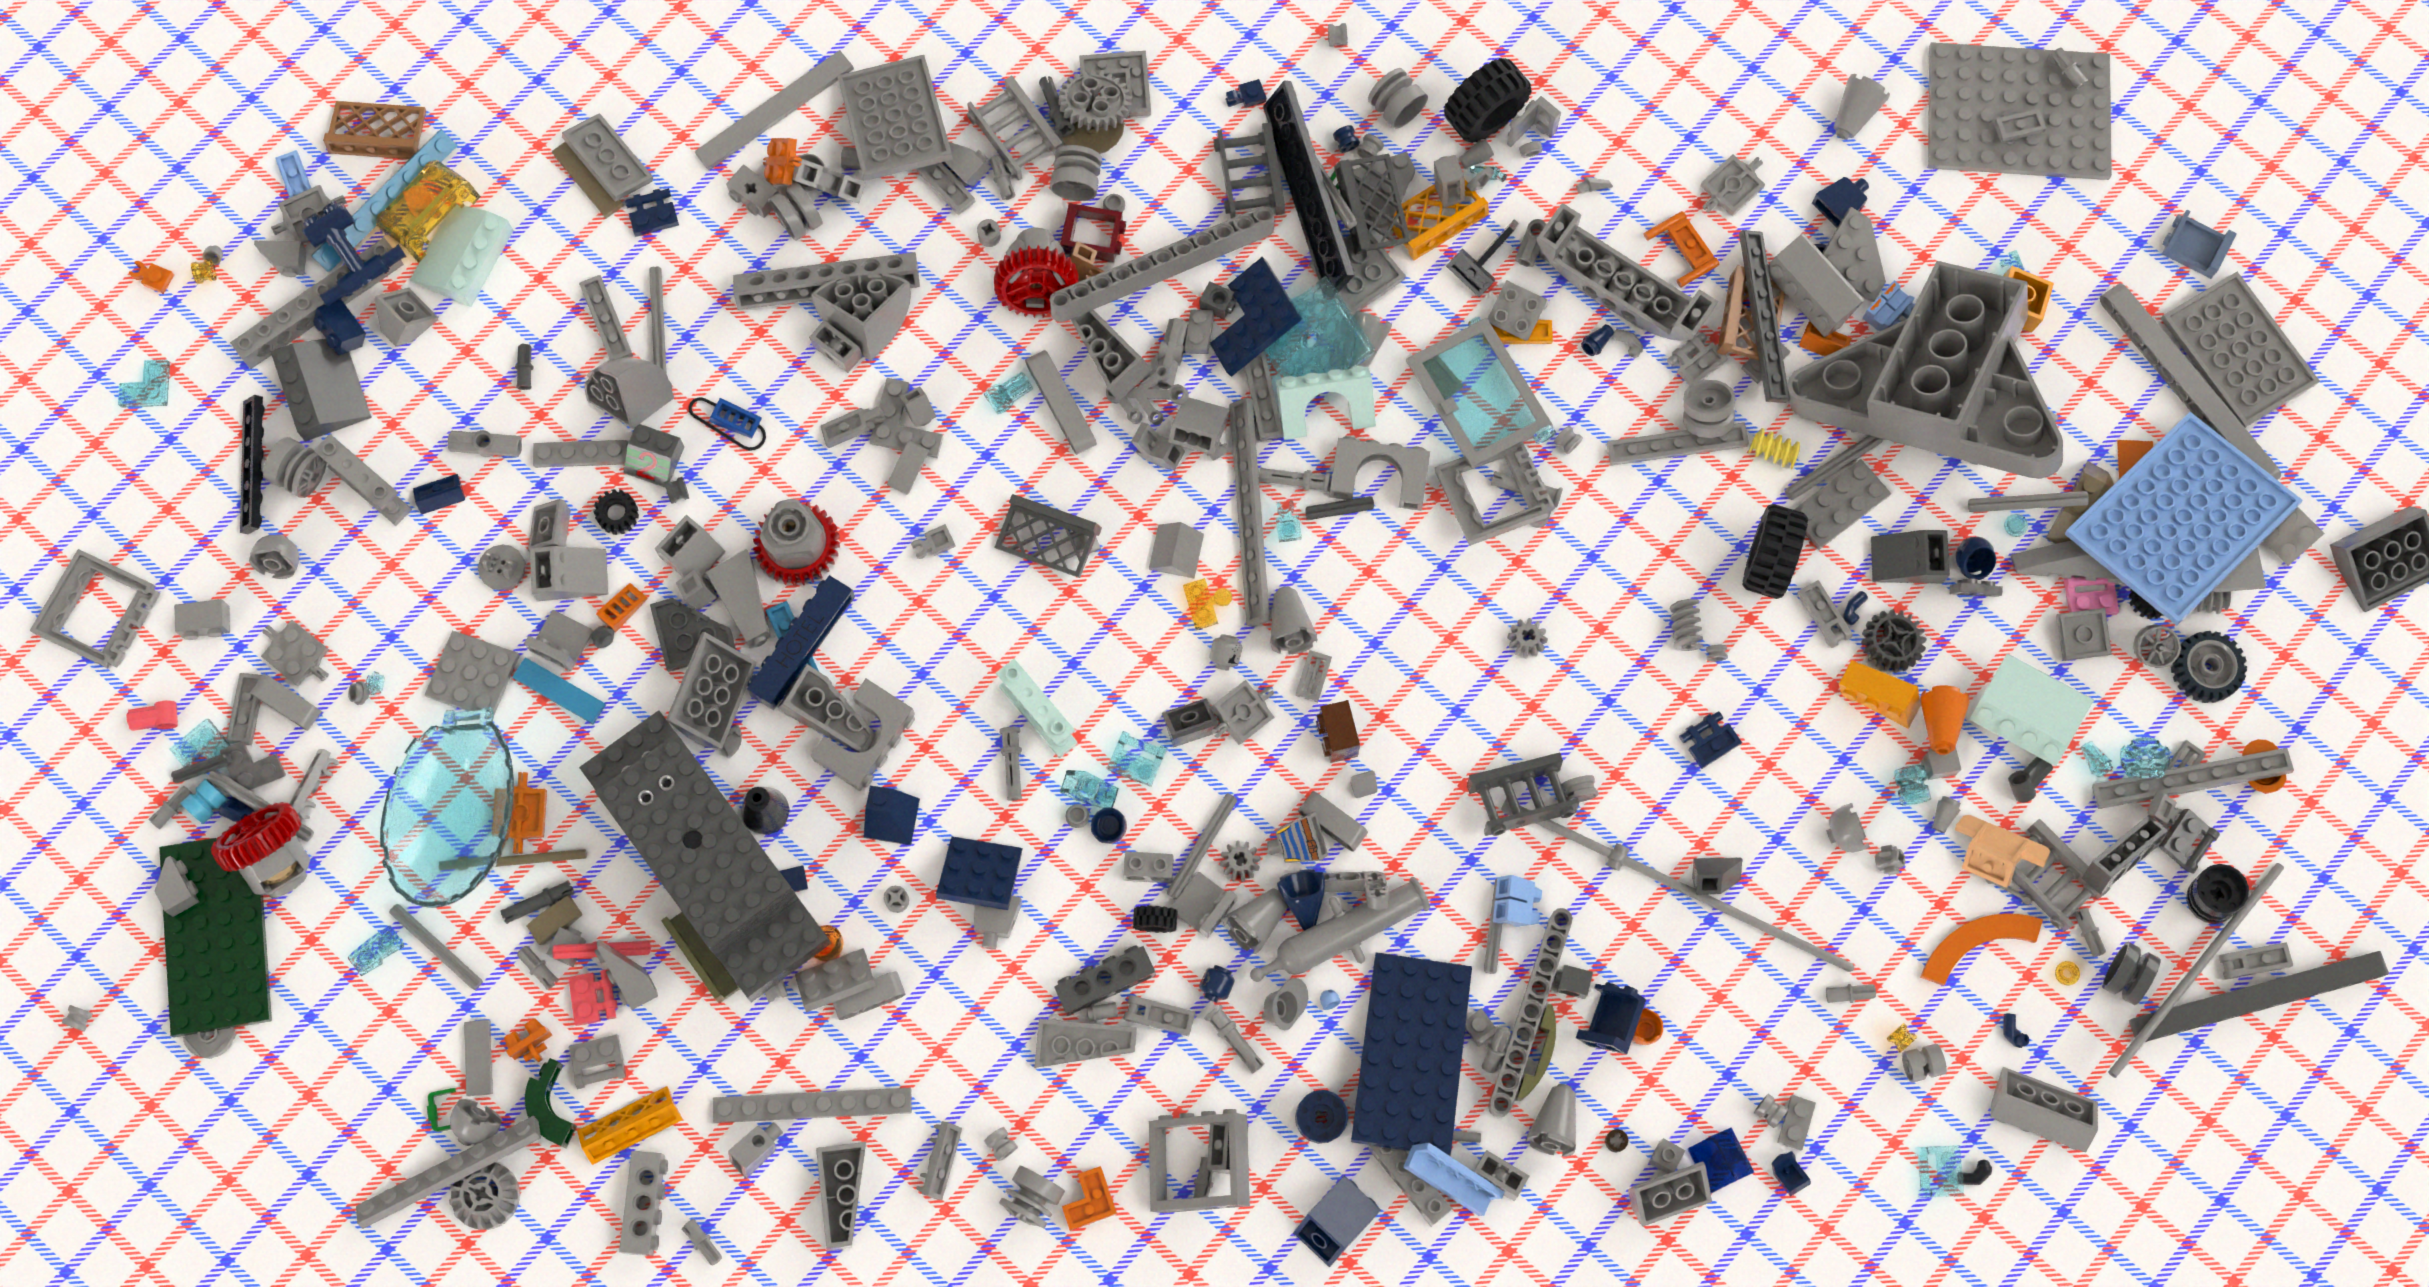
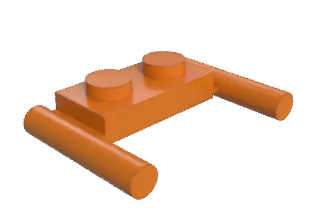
(1689, 244)

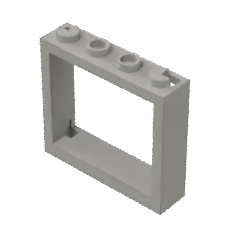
(1238, 1162)

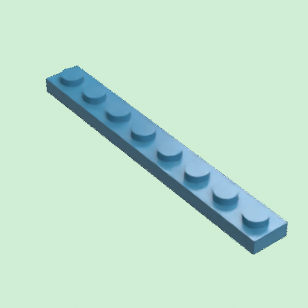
(365, 217)

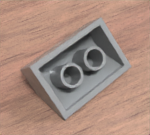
(1670, 1194)

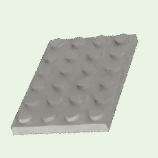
(894, 117)
(2240, 349)

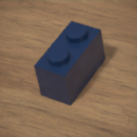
(339, 327)

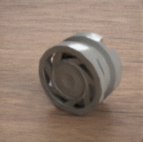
(1581, 788)

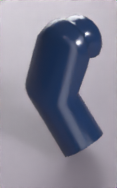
(1853, 604)
(2012, 1034)

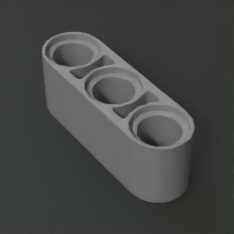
(285, 702)
(1334, 821)
(887, 990)

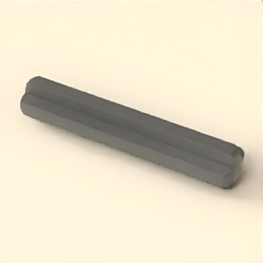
(1339, 508)
(201, 768)

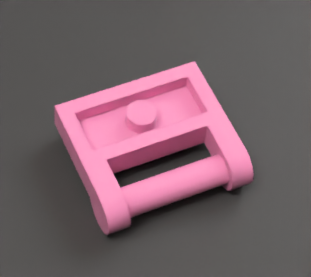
(2091, 600)

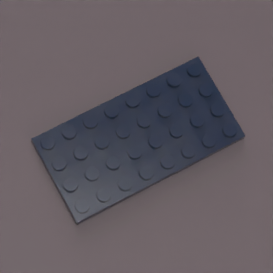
(1411, 1053)

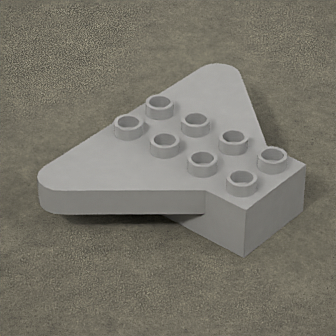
(1942, 378)

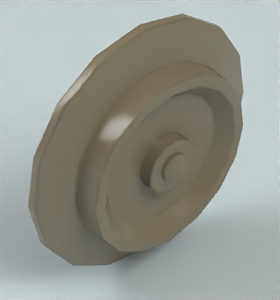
(1100, 140)

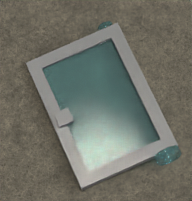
(1480, 393)

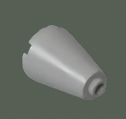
(1858, 105)
(1374, 330)
(1290, 623)
(1256, 920)
(1555, 1123)

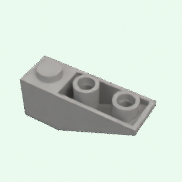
(630, 977)

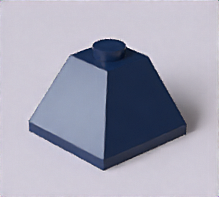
(890, 815)

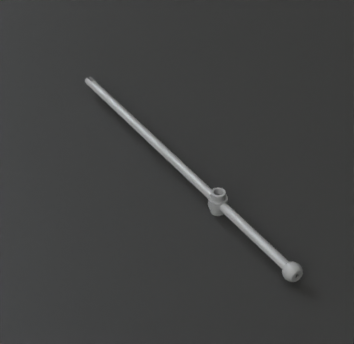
(1618, 857)

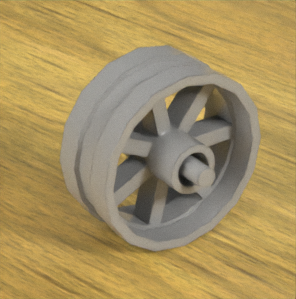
(2157, 646)

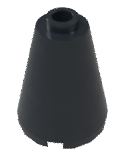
(765, 810)

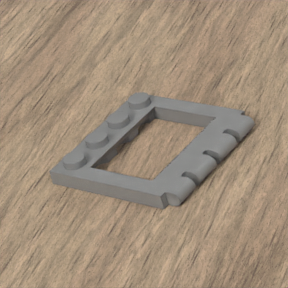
(1466, 510)
(69, 591)

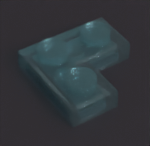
(151, 391)
(200, 740)

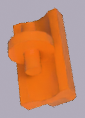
(537, 1035)

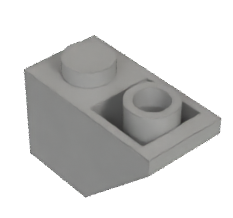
(174, 888)

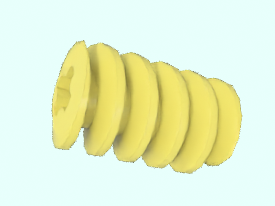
(1775, 448)

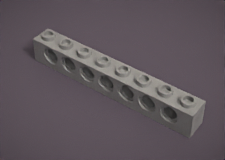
(798, 283)
(298, 314)

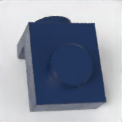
(1790, 1173)

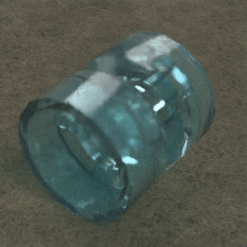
(1912, 785)

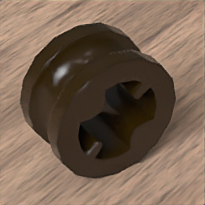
(1622, 1146)

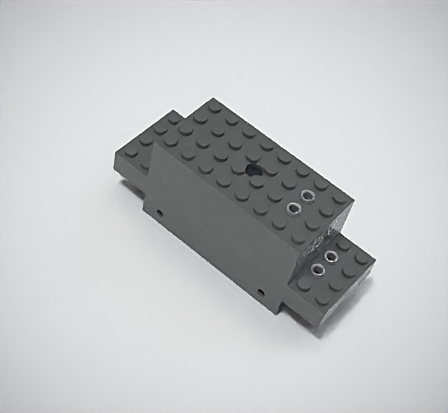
(704, 856)

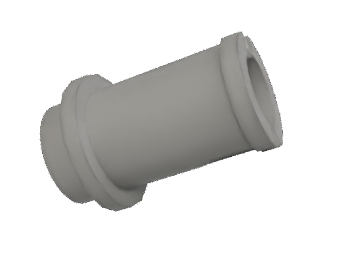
(1101, 1011)

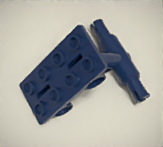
(330, 228)

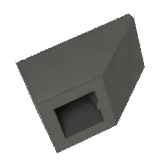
(1715, 874)

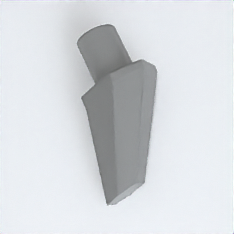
(1593, 184)

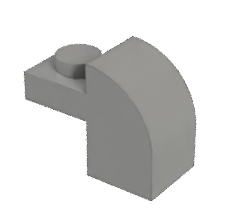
(1156, 448)

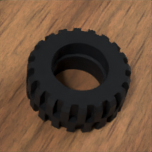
(1487, 100)
(1775, 551)

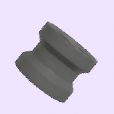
(676, 490)

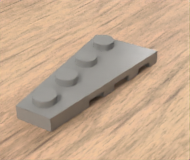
(1078, 1041)

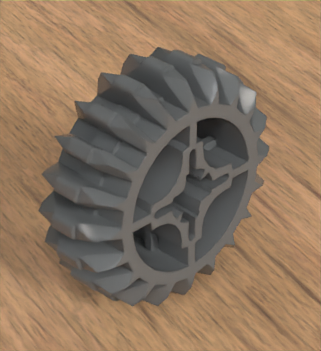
(1889, 623)

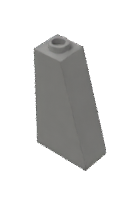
(740, 593)

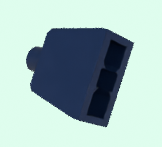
(1839, 197)

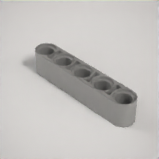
(1060, 402)

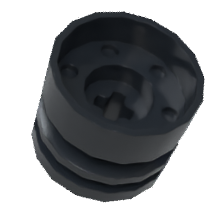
(2229, 889)

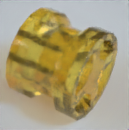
(203, 271)
(1902, 1037)

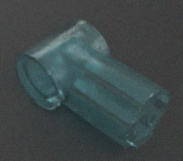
(1003, 396)

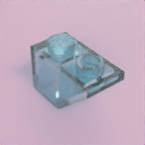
(1088, 789)

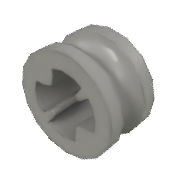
(1716, 653)

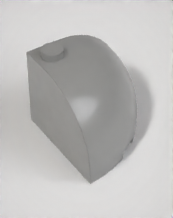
(865, 308)
(628, 389)

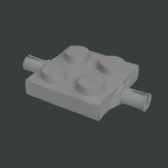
(1732, 185)
(300, 207)
(295, 653)
(1242, 712)

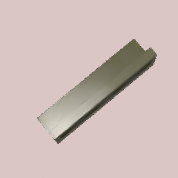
(701, 957)

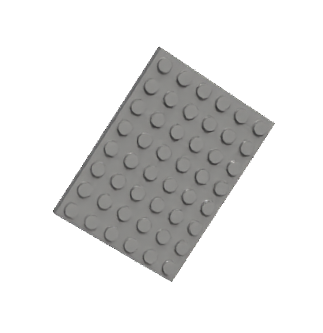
(1985, 83)

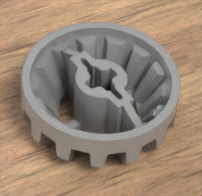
(504, 1203)

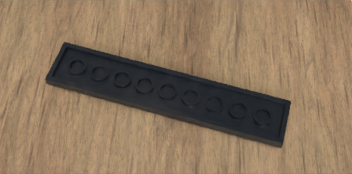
(1308, 187)

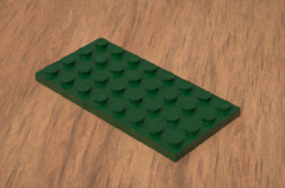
(215, 949)

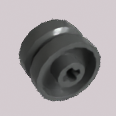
(2131, 973)

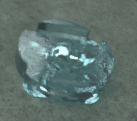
(2154, 766)

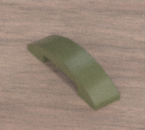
(1548, 1026)

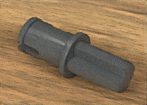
(524, 367)

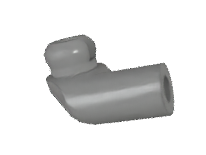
(1632, 341)

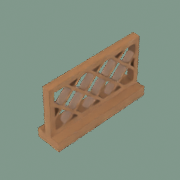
(372, 144)
(1732, 316)

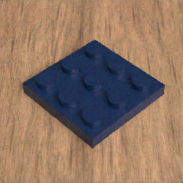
(979, 873)

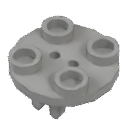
(511, 572)

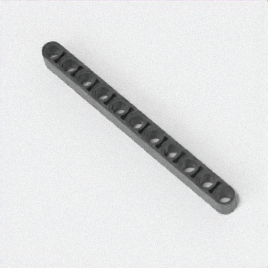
(2265, 995)

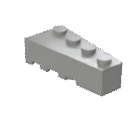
(1115, 359)
(840, 1183)

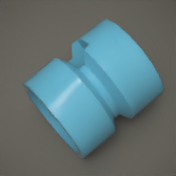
(204, 801)

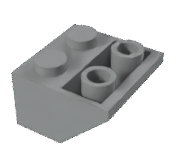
(689, 548)

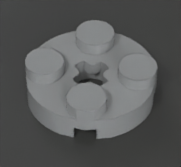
(211, 1047)

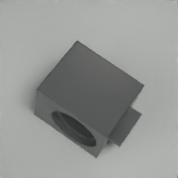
(1215, 291)
(1573, 981)

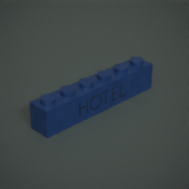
(800, 642)

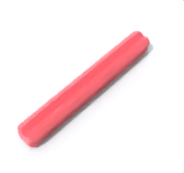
(587, 950)

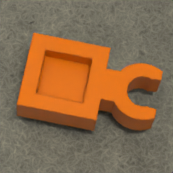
(153, 277)

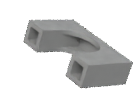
(1410, 463)
(858, 767)

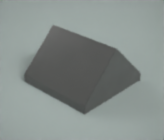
(1190, 722)

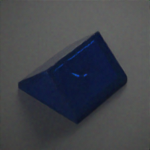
(1722, 1158)

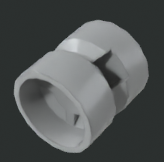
(1925, 1062)

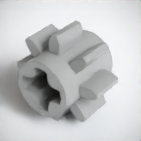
(1890, 860)

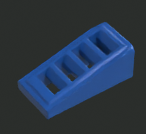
(724, 423)

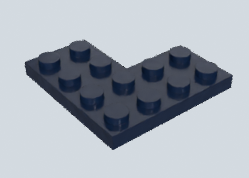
(1265, 318)

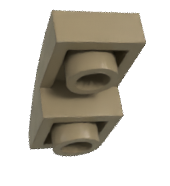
(560, 914)

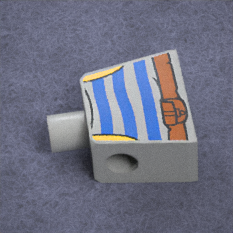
(1299, 840)

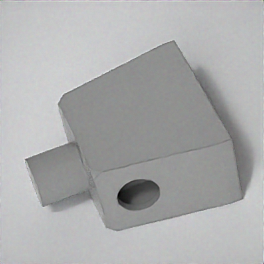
(996, 922)
(747, 1156)

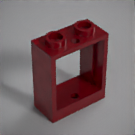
(1103, 253)

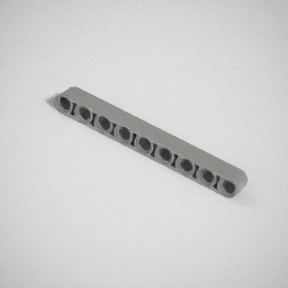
(1533, 1000)

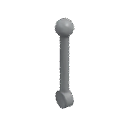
(2026, 899)

